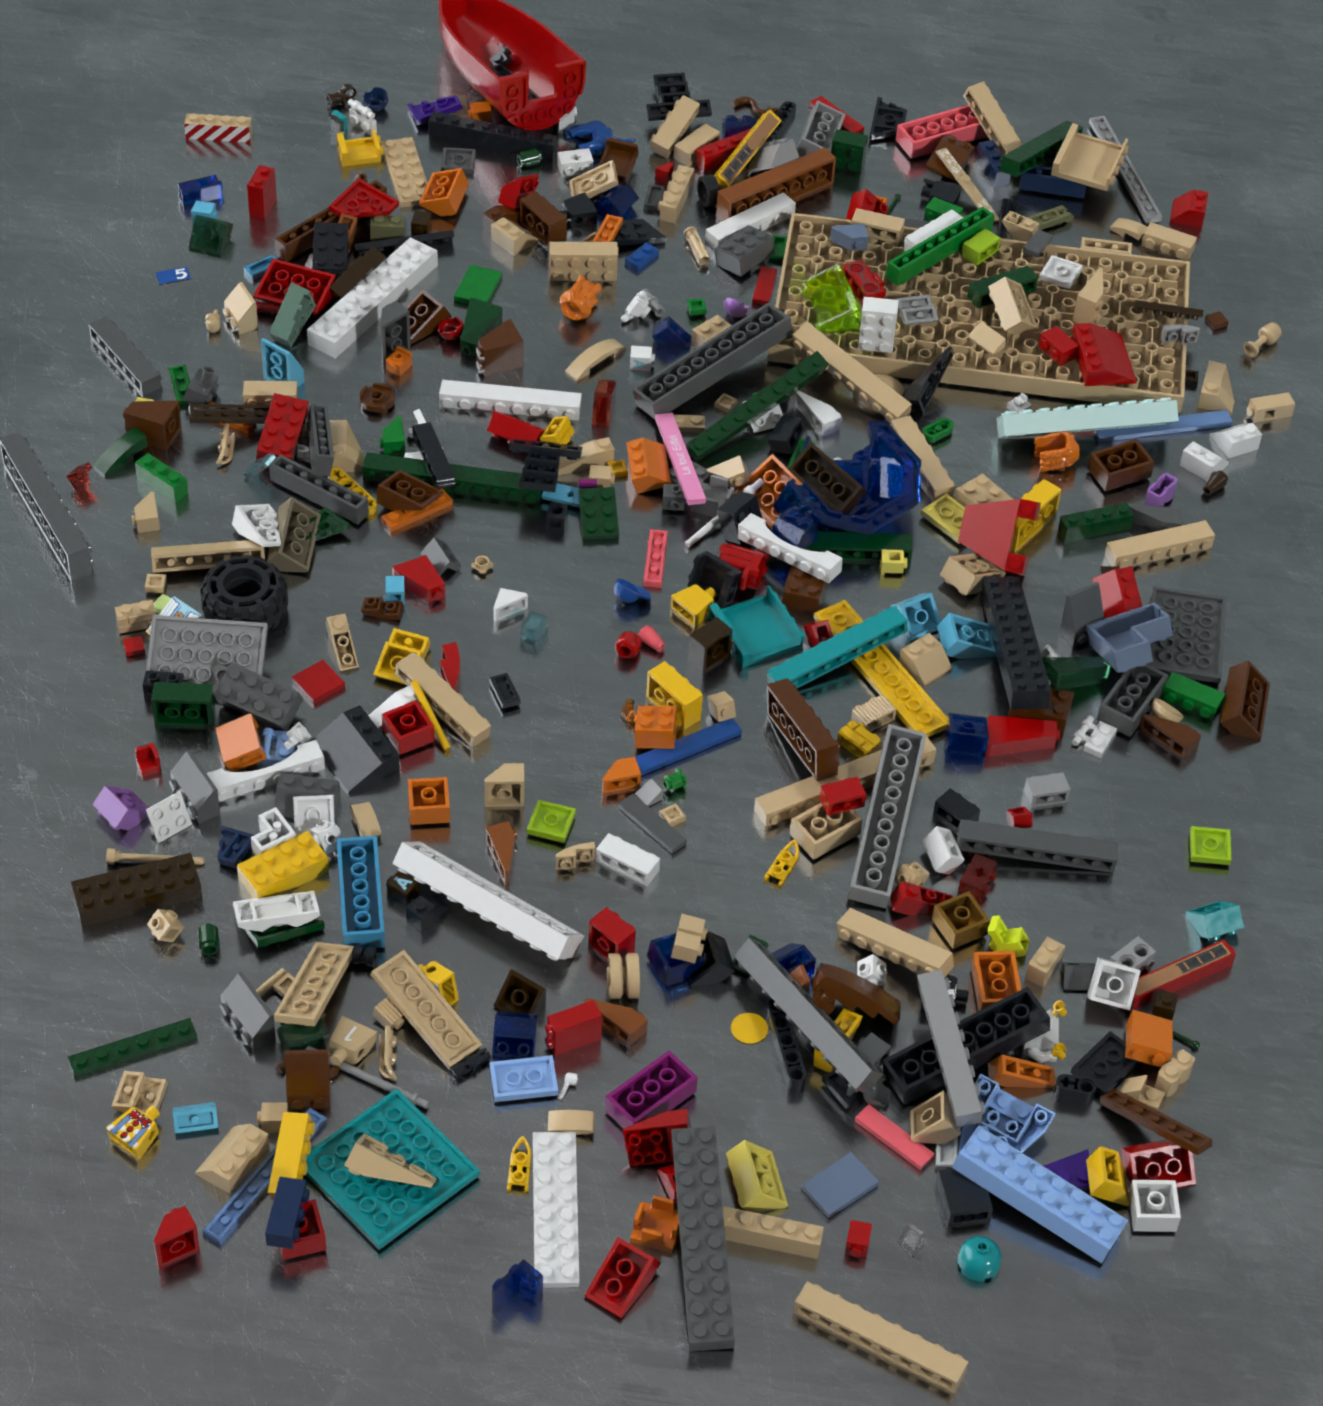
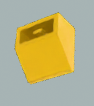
(1107, 1176)

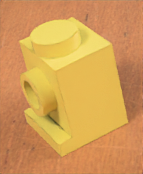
(892, 561)

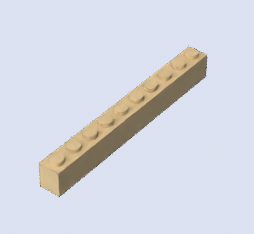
(803, 795)

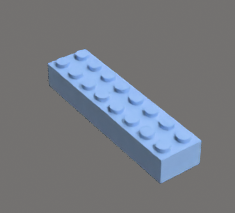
(1040, 1194)

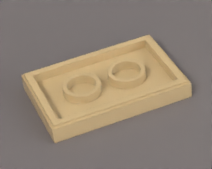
(595, 181)

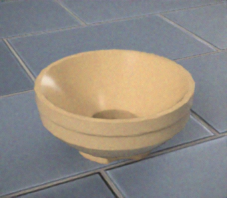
(1164, 710)

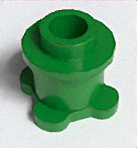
(675, 781)

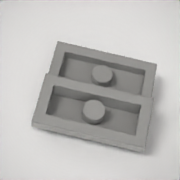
(917, 310)

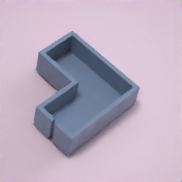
(1126, 637)

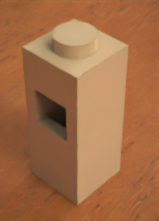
(1270, 407)

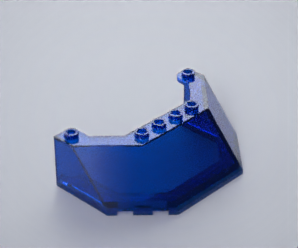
(892, 495)

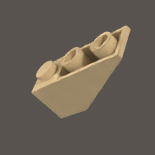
(341, 642)

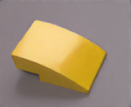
(398, 647)

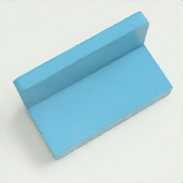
(195, 1117)

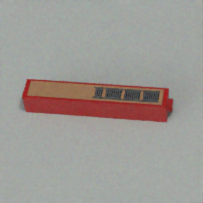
(1183, 972)

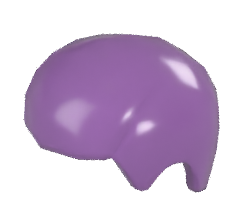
(735, 308)

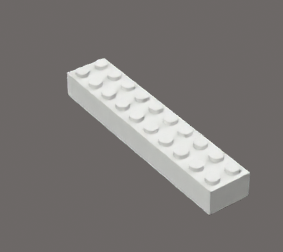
(364, 303)
(488, 900)

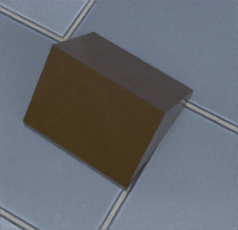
(520, 995)

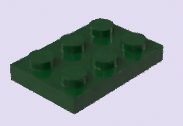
(598, 513)

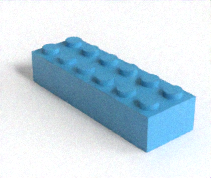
(360, 891)

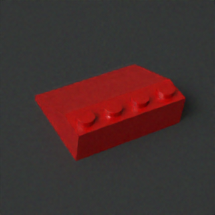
(281, 274)
(1102, 356)

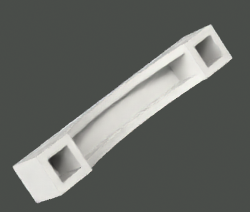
(819, 564)
(303, 761)

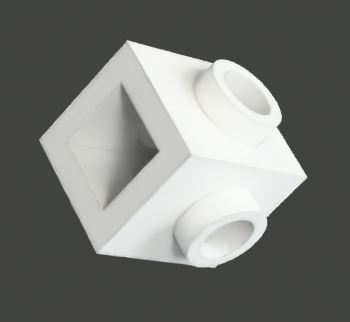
(326, 836)
(872, 969)

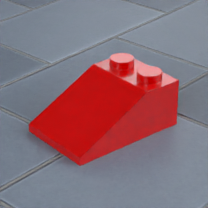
(622, 1277)

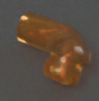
(627, 711)

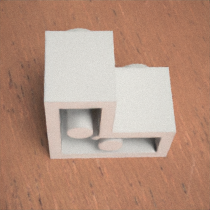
(273, 831)

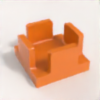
(656, 1225)

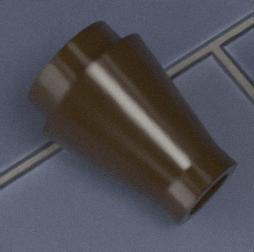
(1216, 481)

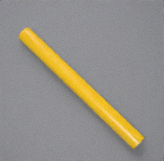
(429, 712)

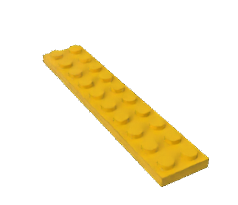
(888, 676)

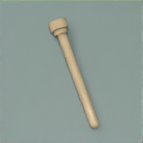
(114, 856)

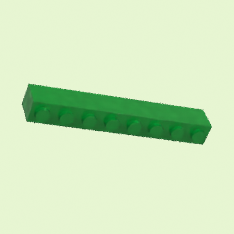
(938, 246)

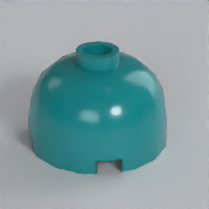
(979, 1258)

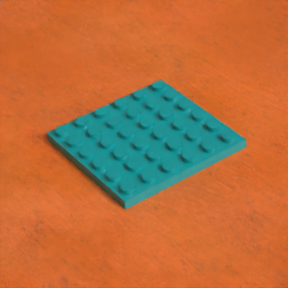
(382, 1206)

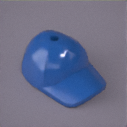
(629, 592)

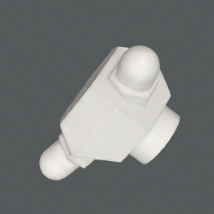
(637, 308)

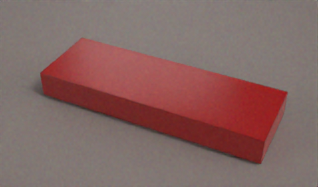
(764, 285)

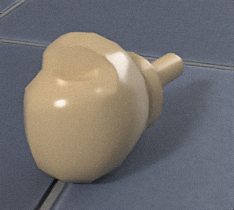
(213, 321)

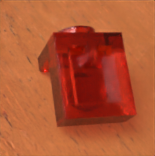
(79, 476)

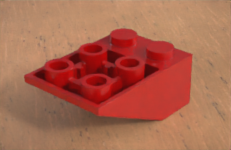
(652, 1138)

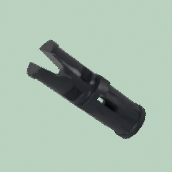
(469, 1064)

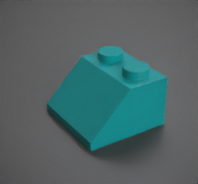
(1216, 919)

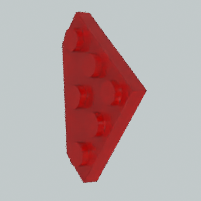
(363, 201)

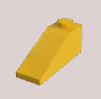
(849, 1023)

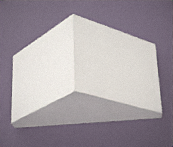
(509, 603)

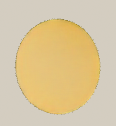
(749, 1028)

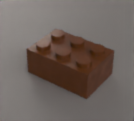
(542, 219)
(1120, 465)
(803, 591)
(1058, 710)

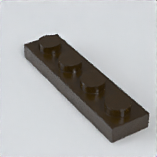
(1176, 311)

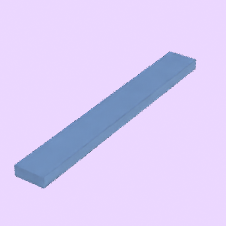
(1186, 423)
(249, 1193)

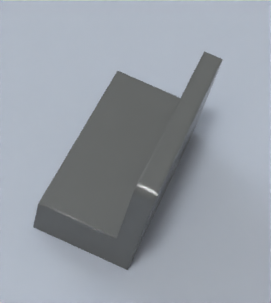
(441, 556)
(1077, 975)

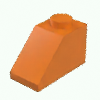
(622, 775)

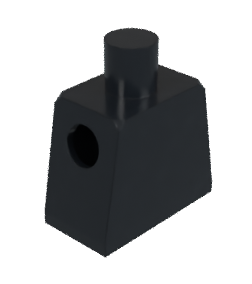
(943, 190)
(579, 211)

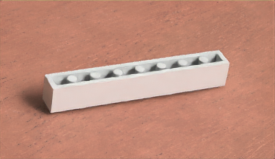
(509, 399)

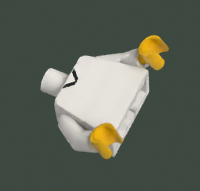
(1047, 1046)

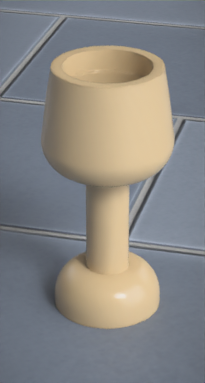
(1267, 334)

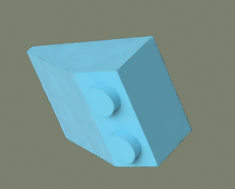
(280, 364)
(965, 637)

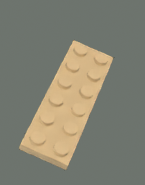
(405, 170)
(314, 984)
(426, 1009)

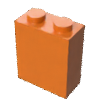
(1149, 1038)

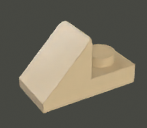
(1136, 1088)

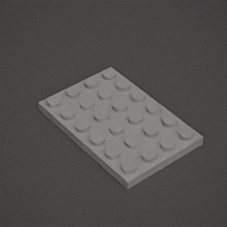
(205, 647)

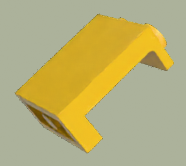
(359, 150)

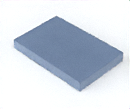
(840, 1185)

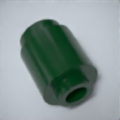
(529, 158)
(208, 939)

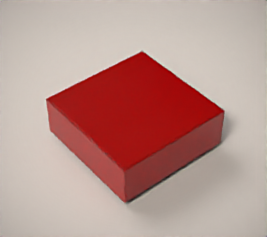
(134, 646)

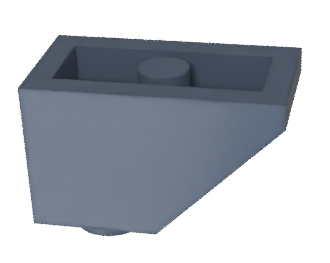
(850, 236)

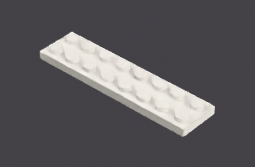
(555, 1208)

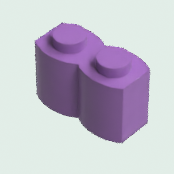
(1161, 491)

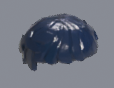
(375, 99)

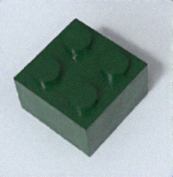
(849, 150)

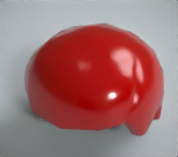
(450, 328)

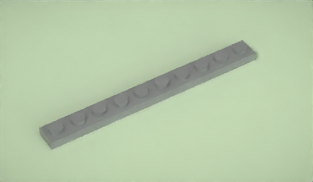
(1128, 174)

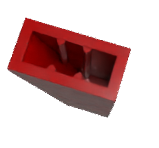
(421, 578)

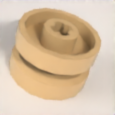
(623, 976)

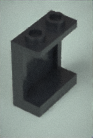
(715, 573)

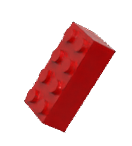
(283, 427)

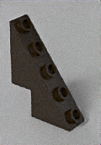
(357, 272)

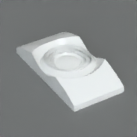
(277, 910)

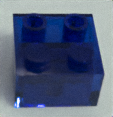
(616, 200)
(795, 955)
(514, 1035)

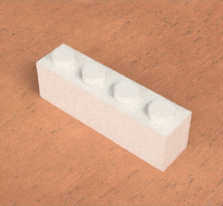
(931, 229)

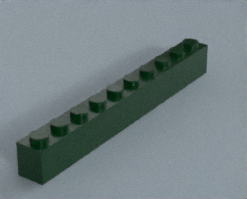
(756, 407)
(467, 479)

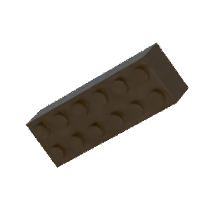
(136, 889)

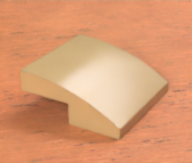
(139, 1092)

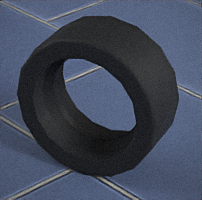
(708, 190)

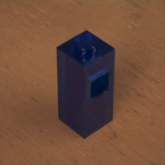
(200, 189)

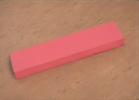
(655, 558)
(894, 1137)

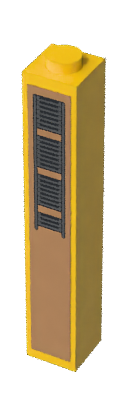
(747, 149)

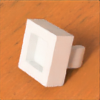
(1019, 403)

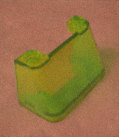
(833, 301)

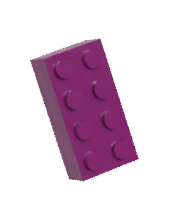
(651, 1091)

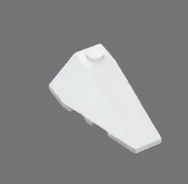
(257, 524)

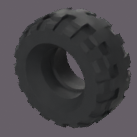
(245, 575)

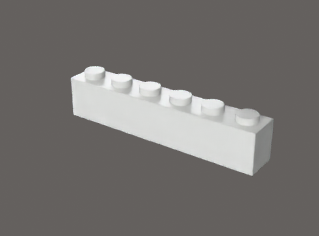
(760, 217)

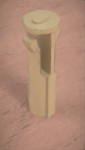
(698, 247)

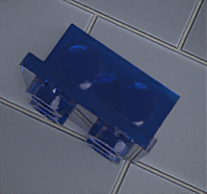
(736, 125)
(519, 1277)

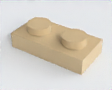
(690, 423)

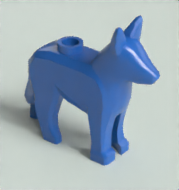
(595, 131)

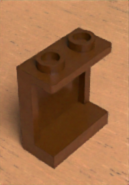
(624, 156)

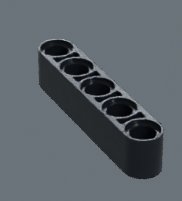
(433, 455)
(789, 1054)

